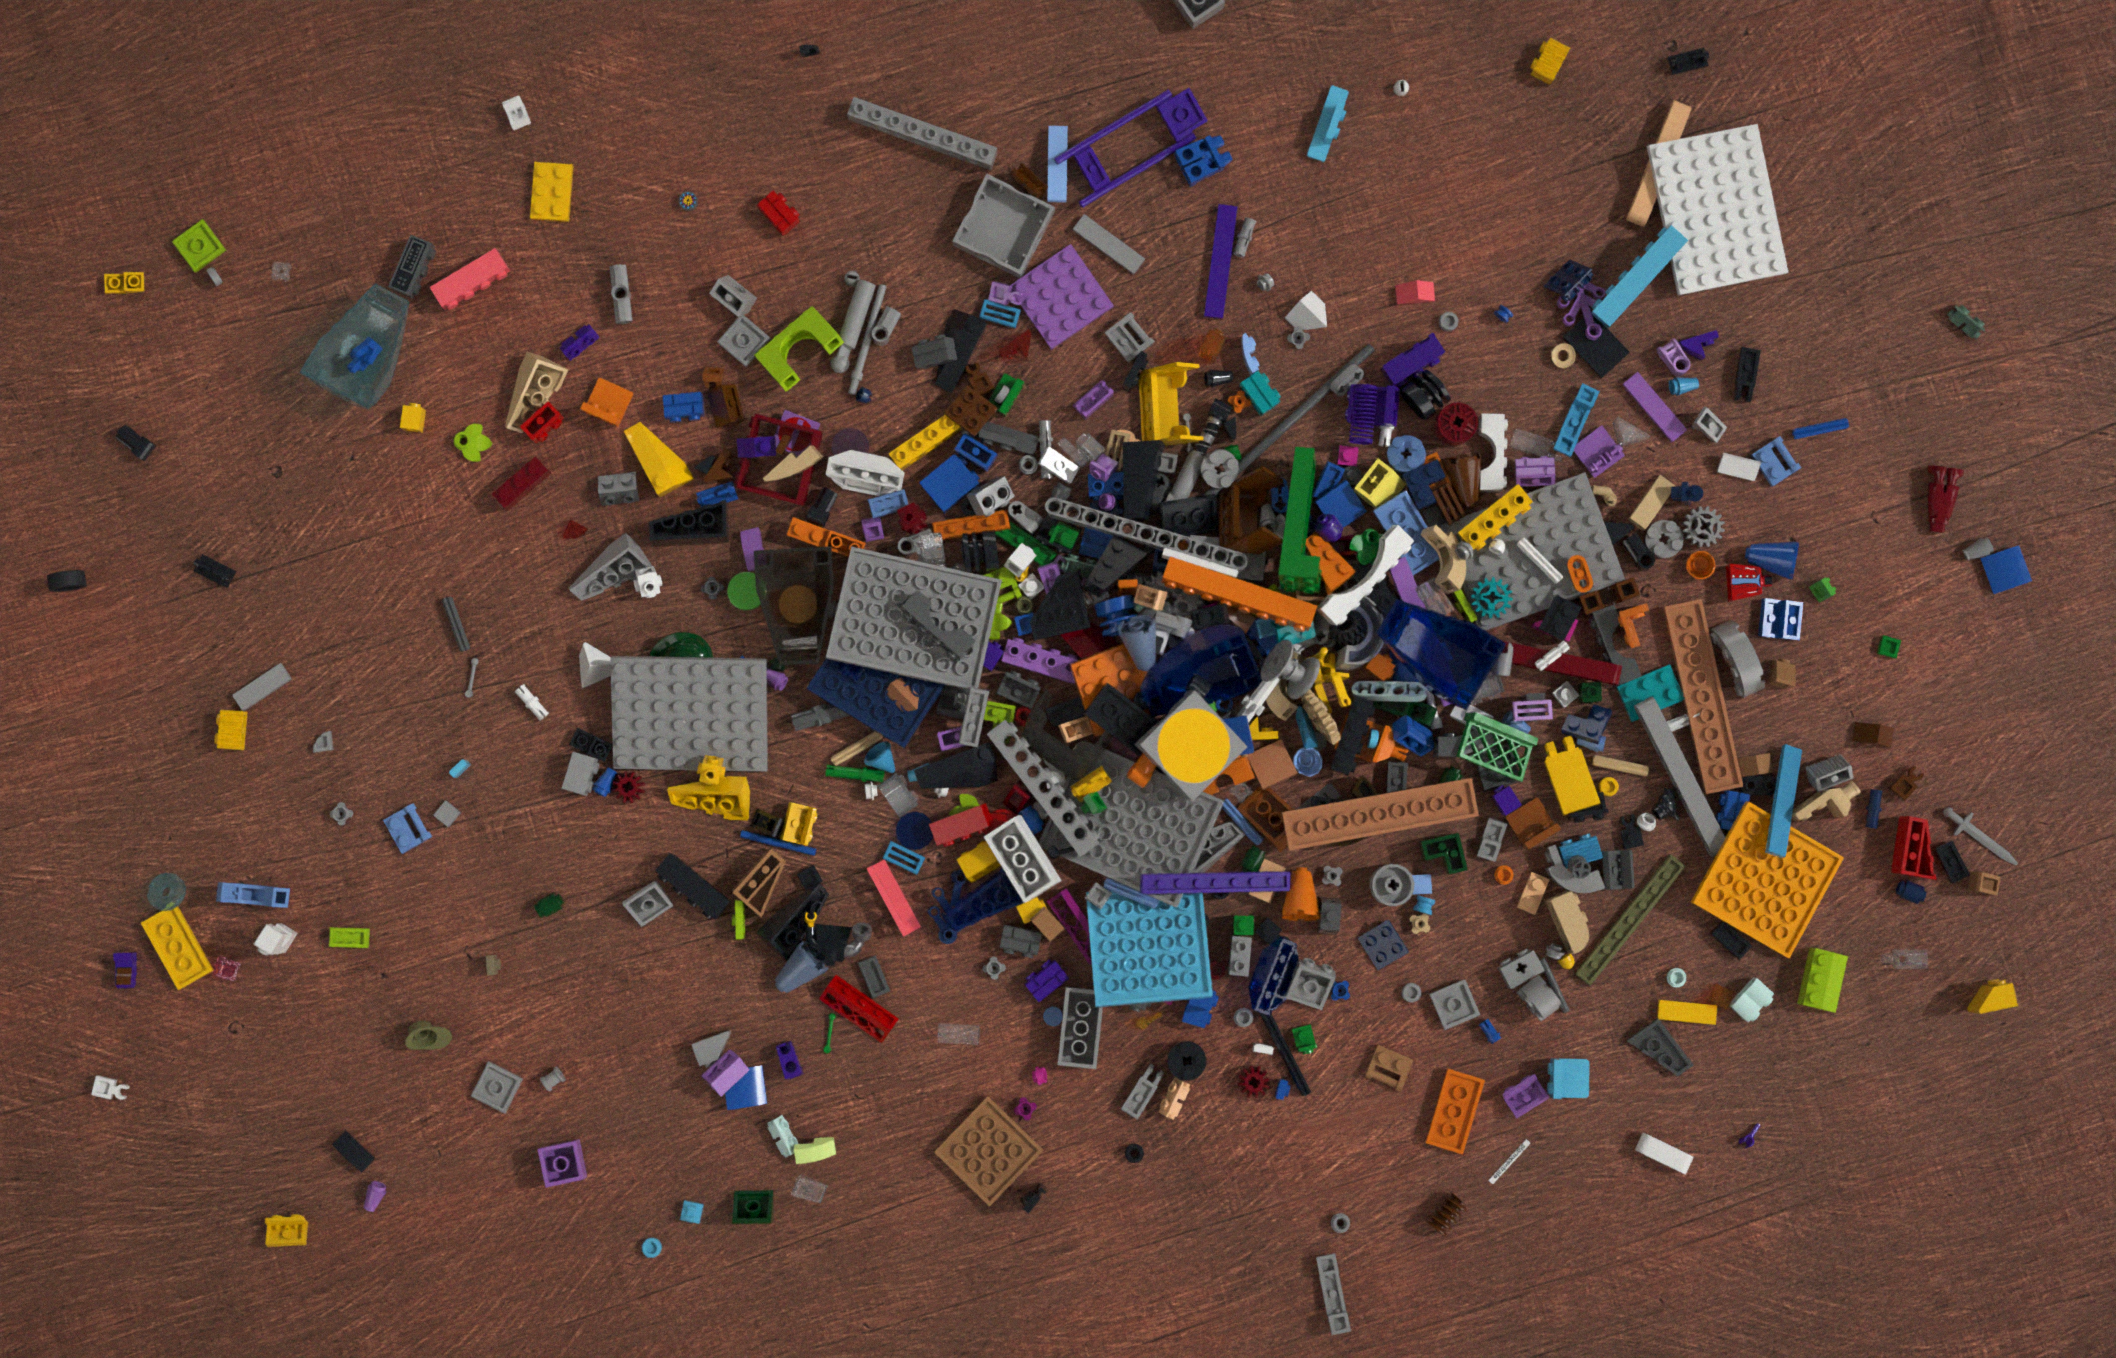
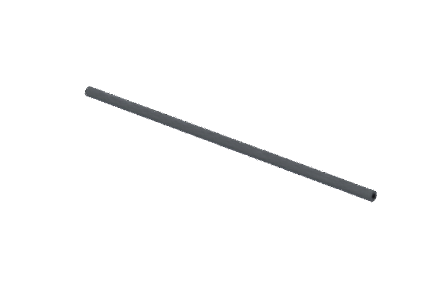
(1286, 424)

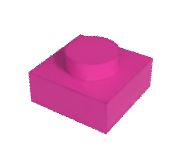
(1347, 456)

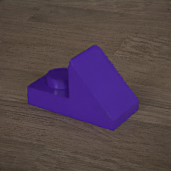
(1693, 345)
(756, 446)

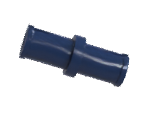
(1873, 808)

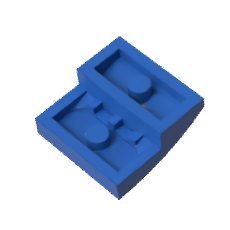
(2006, 569)
(1780, 619)
(748, 1090)

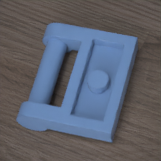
(1771, 466)
(402, 832)

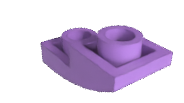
(751, 541)

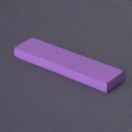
(1654, 407)

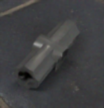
(817, 716)

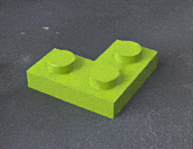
(998, 713)

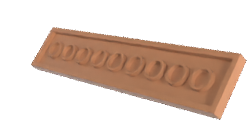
(1703, 695)
(1379, 814)

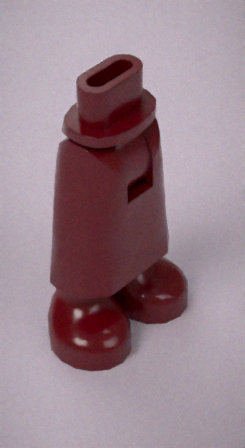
(1942, 497)

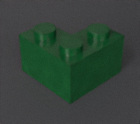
(1447, 847)

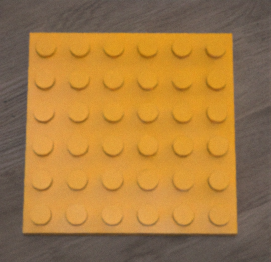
(1766, 893)

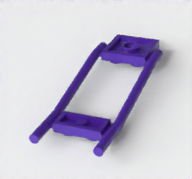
(1180, 116)

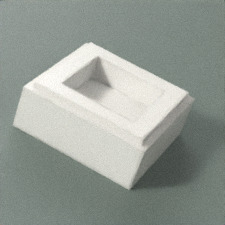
(1261, 1048)

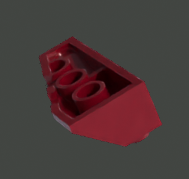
(1088, 641)

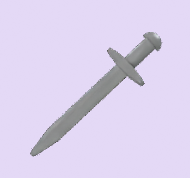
(1964, 824)

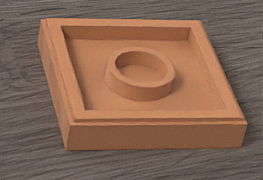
(1272, 764)

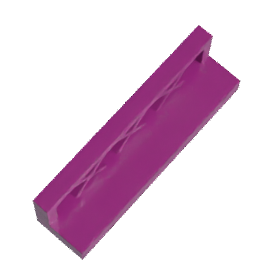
(1080, 918)

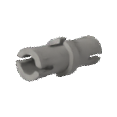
(1244, 237)

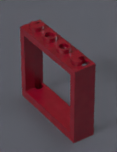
(741, 476)

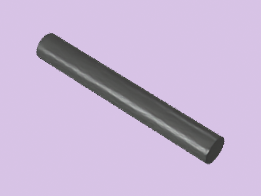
(1553, 984)

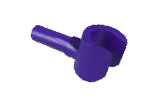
(1749, 1138)

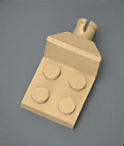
(1835, 799)

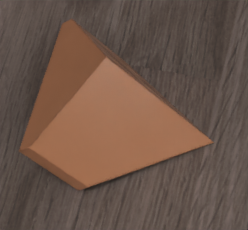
(903, 695)

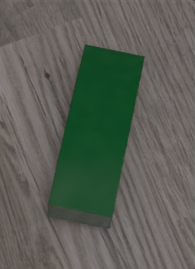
(1417, 711)

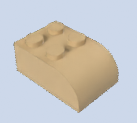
(1569, 920)

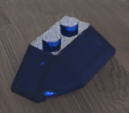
(1273, 976)

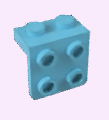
(1568, 1078)

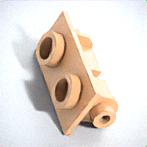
(1169, 1106)

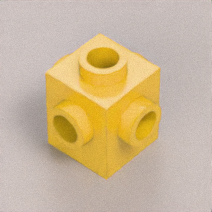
(711, 770)

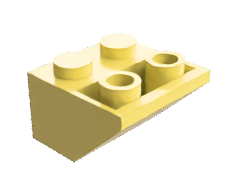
(1379, 484)

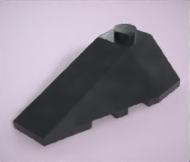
(966, 769)
(788, 926)

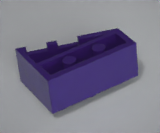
(1413, 361)

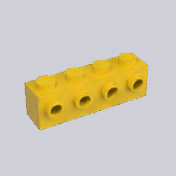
(1495, 517)

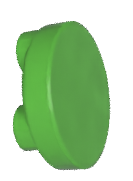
(743, 591)

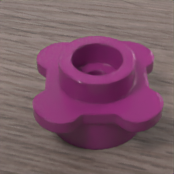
(1025, 1113)

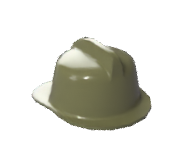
(426, 1036)

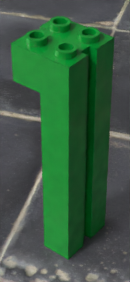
(1296, 569)

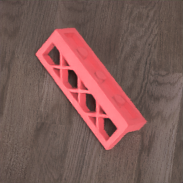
(893, 897)

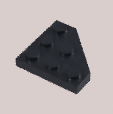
(1061, 609)

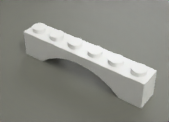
(1391, 547)

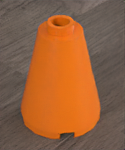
(1301, 899)

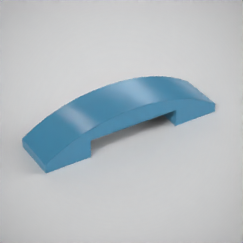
(1575, 420)

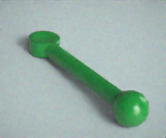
(827, 1049)

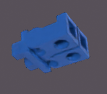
(1202, 159)

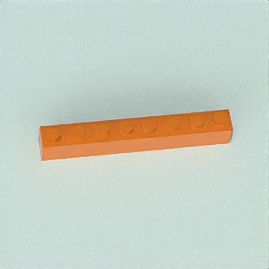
(1239, 594)

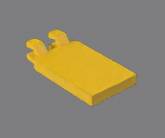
(1570, 777)

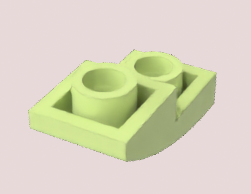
(816, 1151)

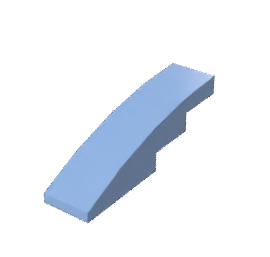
(1057, 173)

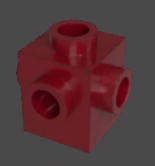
(912, 518)

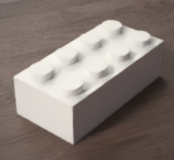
(1022, 858)

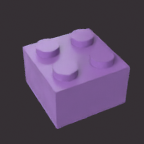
(562, 1163)

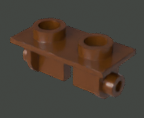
(1029, 181)

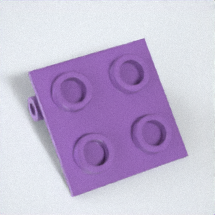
(1598, 451)

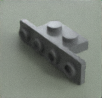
(1006, 438)

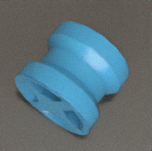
(1424, 905)

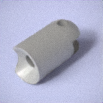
(1503, 663)

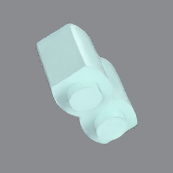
(1751, 1000)

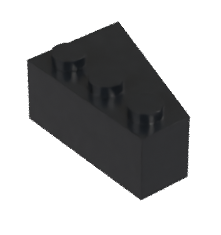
(1113, 565)

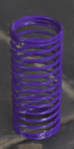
(1365, 389)

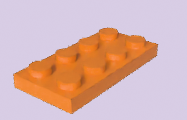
(1454, 1111)

